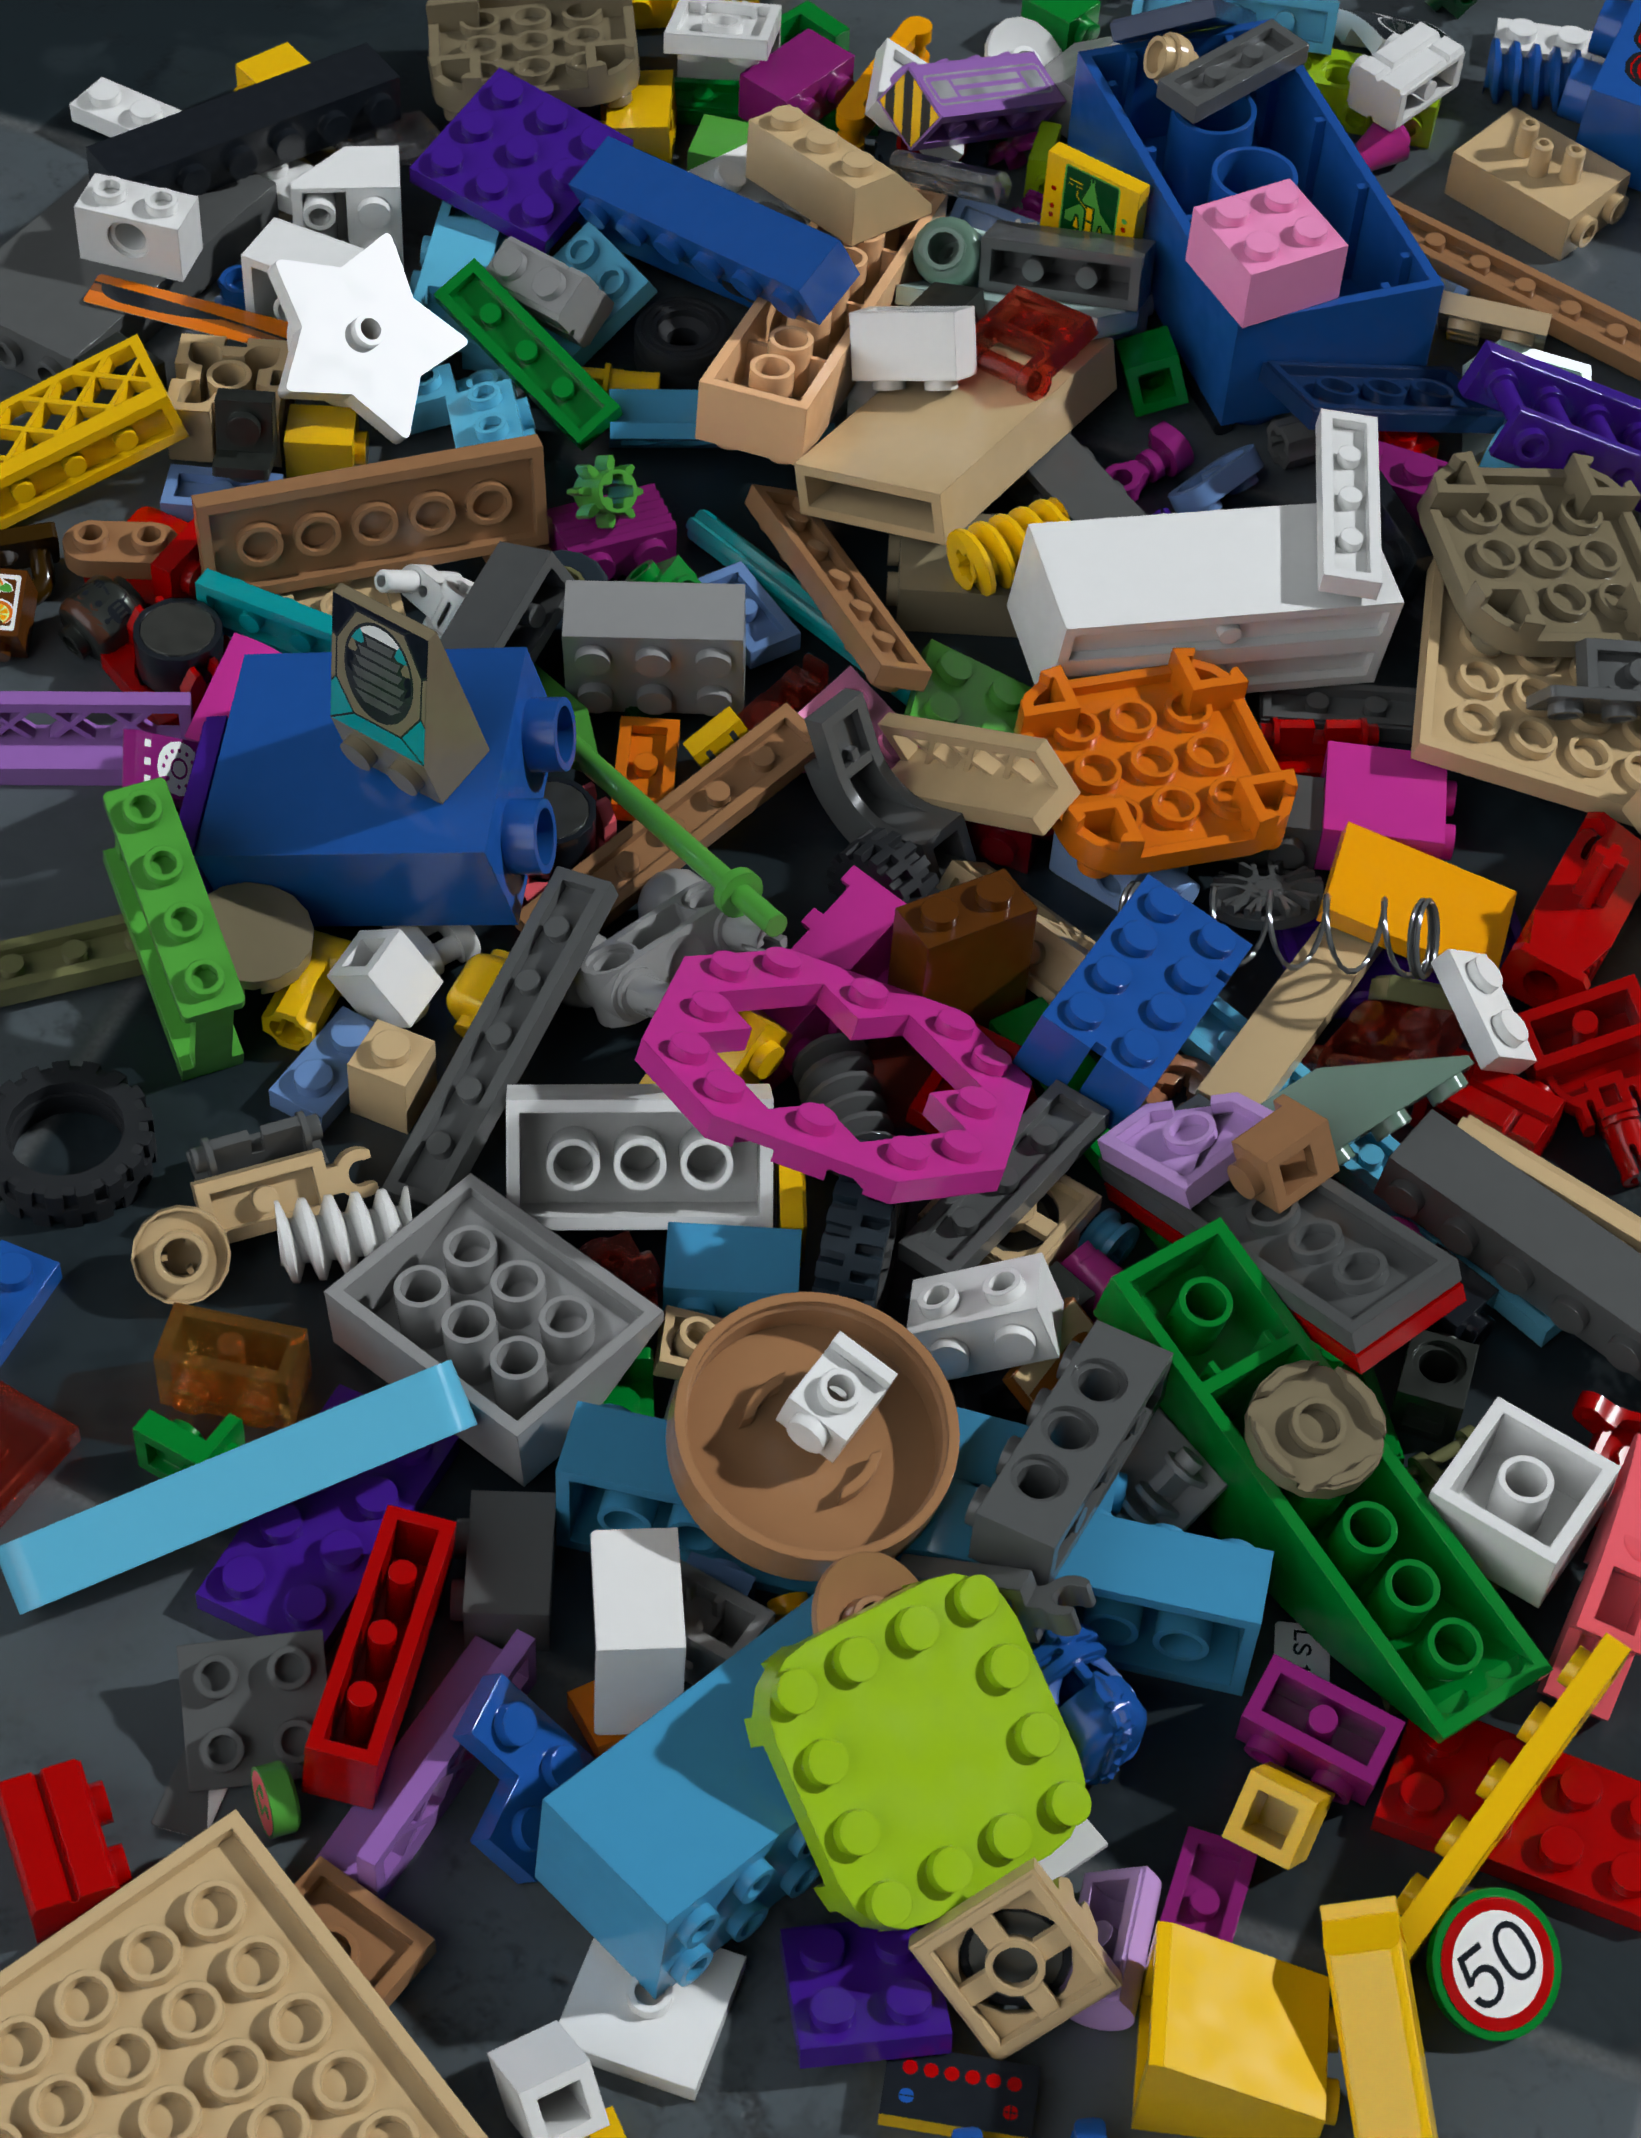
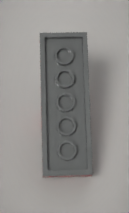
(1332, 1258)

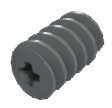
(843, 1078)

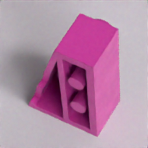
(850, 935)

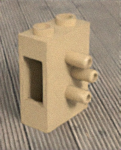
(1538, 183)

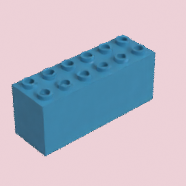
(679, 1828)

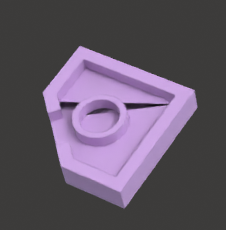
(1183, 1149)

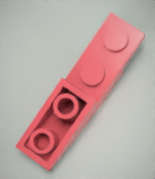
(1610, 1587)

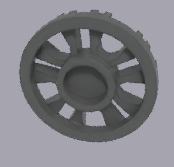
(1295, 895)

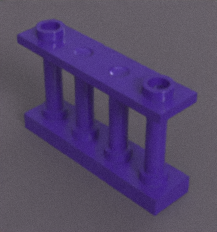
(1555, 415)

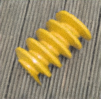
(994, 547)

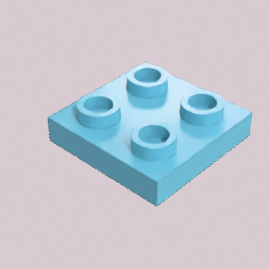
(614, 274)

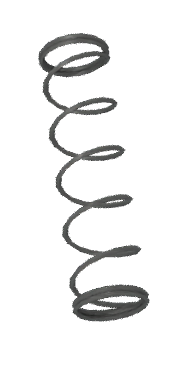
(1417, 969)

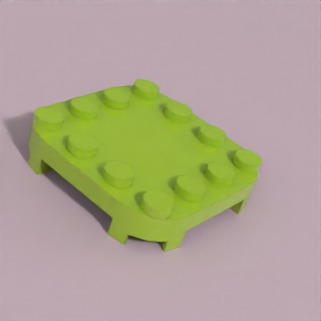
(919, 1751)

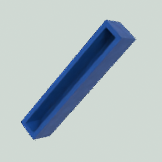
(714, 231)

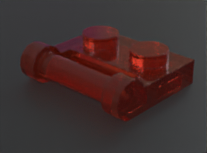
(1036, 328)
(1388, 1034)

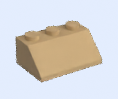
(828, 177)

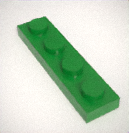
(528, 354)

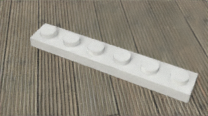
(118, 109)

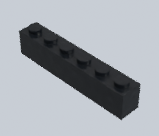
(256, 125)

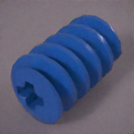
(1527, 74)

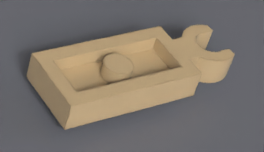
(246, 1197)

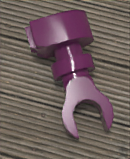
(1167, 454)

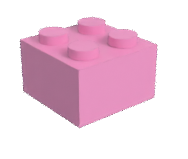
(1266, 252)

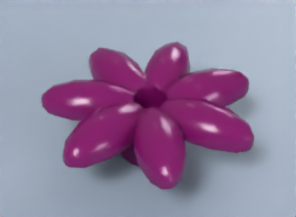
(1012, 152)

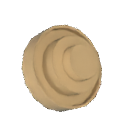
(181, 1255)

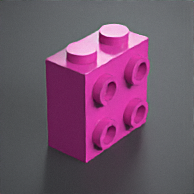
(1385, 795)

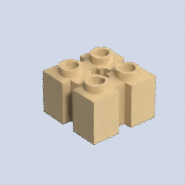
(208, 364)

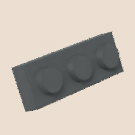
(1232, 71)

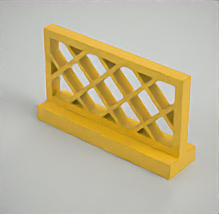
(87, 450)

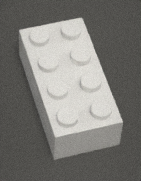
(628, 1161)

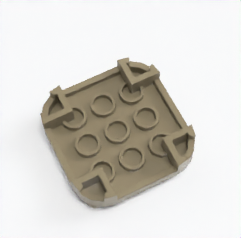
(564, 47)
(1536, 554)

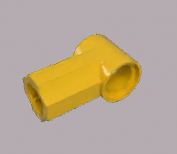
(303, 1007)

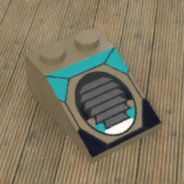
(399, 699)

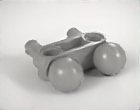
(634, 967)

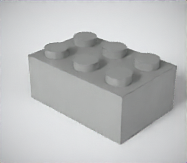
(655, 646)

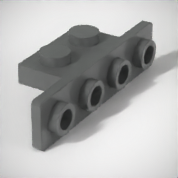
(1606, 684)

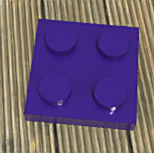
(860, 1996)

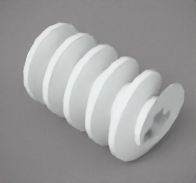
(337, 1233)

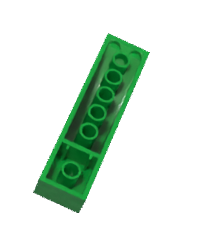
(1359, 1572)

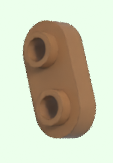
(115, 548)

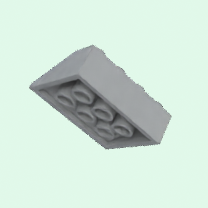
(511, 1309)

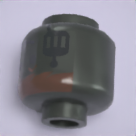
(98, 616)

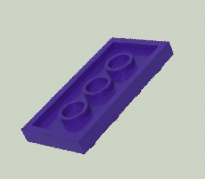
(308, 1557)

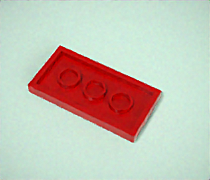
(1568, 1842)

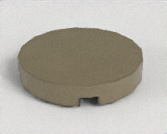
(264, 933)
(1315, 1429)

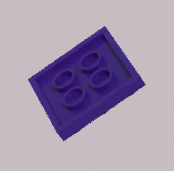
(513, 160)

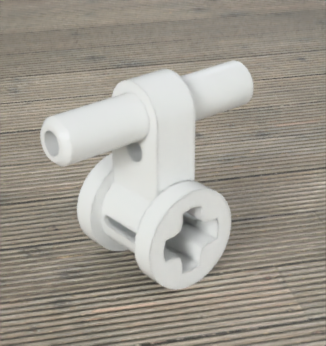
(430, 590)

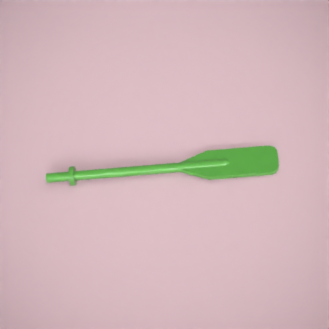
(736, 890)

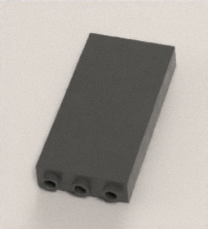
(45, 279)

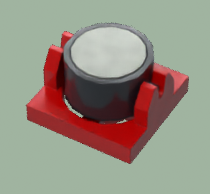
(171, 648)

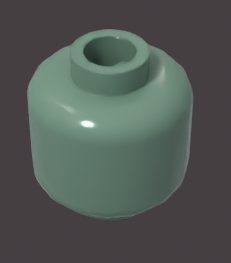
(940, 240)

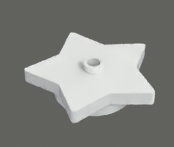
(359, 336)

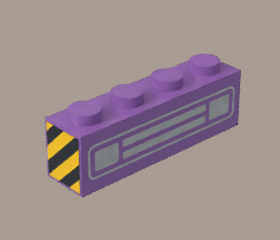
(970, 100)

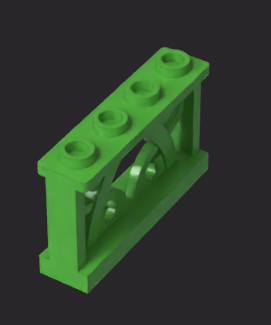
(173, 928)

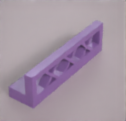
(73, 747)
(424, 1770)

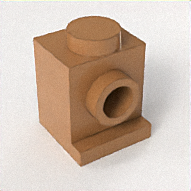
(1283, 1156)

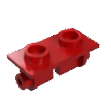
(1303, 748)

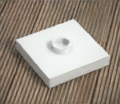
(649, 2039)

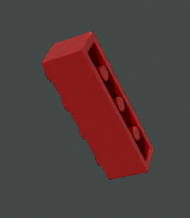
(378, 1657)

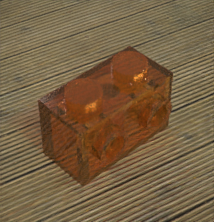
(232, 1366)

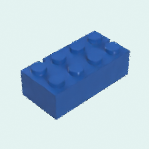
(1134, 999)

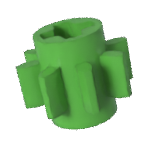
(620, 486)

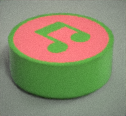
(276, 1799)

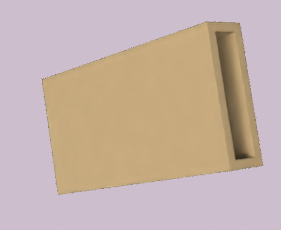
(939, 458)

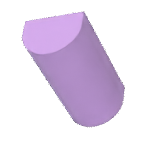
(1125, 1914)

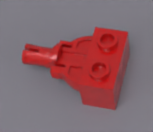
(1592, 1059)

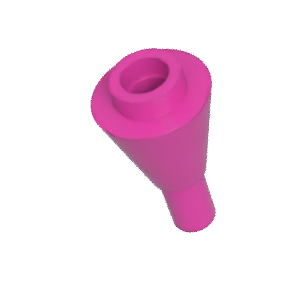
(1382, 147)

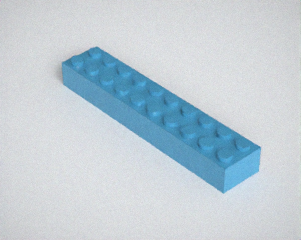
(1162, 1595)

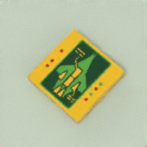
(1091, 195)

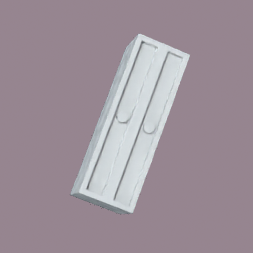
(1213, 581)

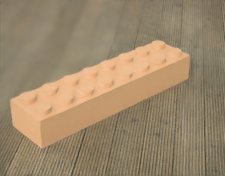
(788, 377)

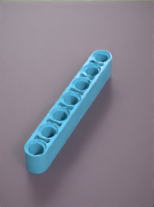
(235, 1486)

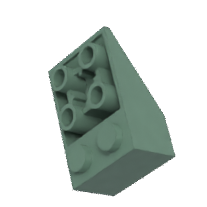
(1374, 1095)

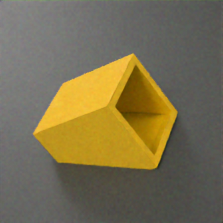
(1231, 2042)

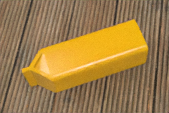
(1377, 2020)

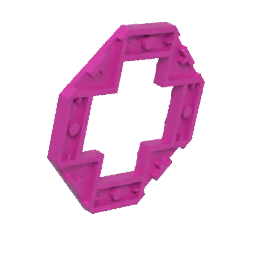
(702, 1019)

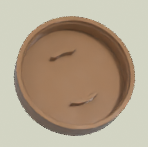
(767, 1494)

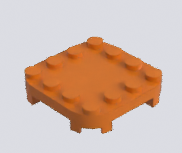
(1162, 766)

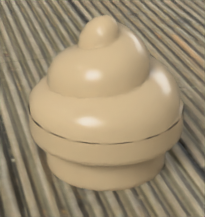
(1167, 54)

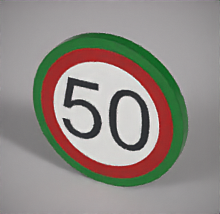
(1494, 1964)

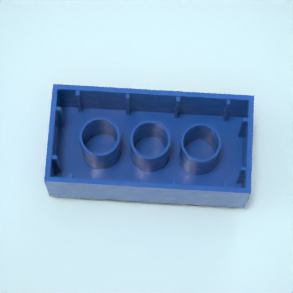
(1270, 135)

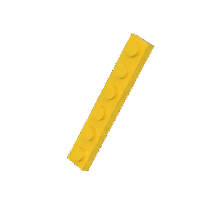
(1508, 1789)

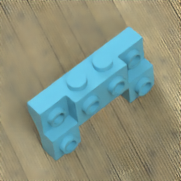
(452, 246)
(477, 407)

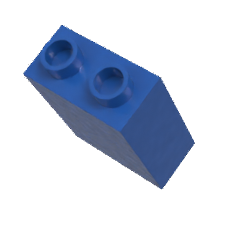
(355, 844)

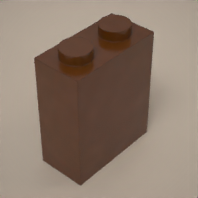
(966, 946)

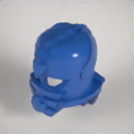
(1093, 1701)

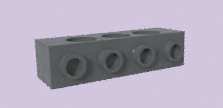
(1070, 1452)

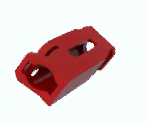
(1576, 914)

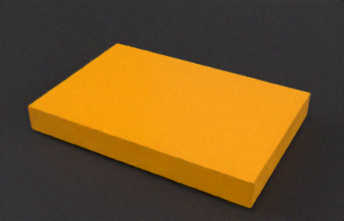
(1371, 866)

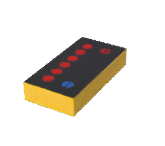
(958, 2092)

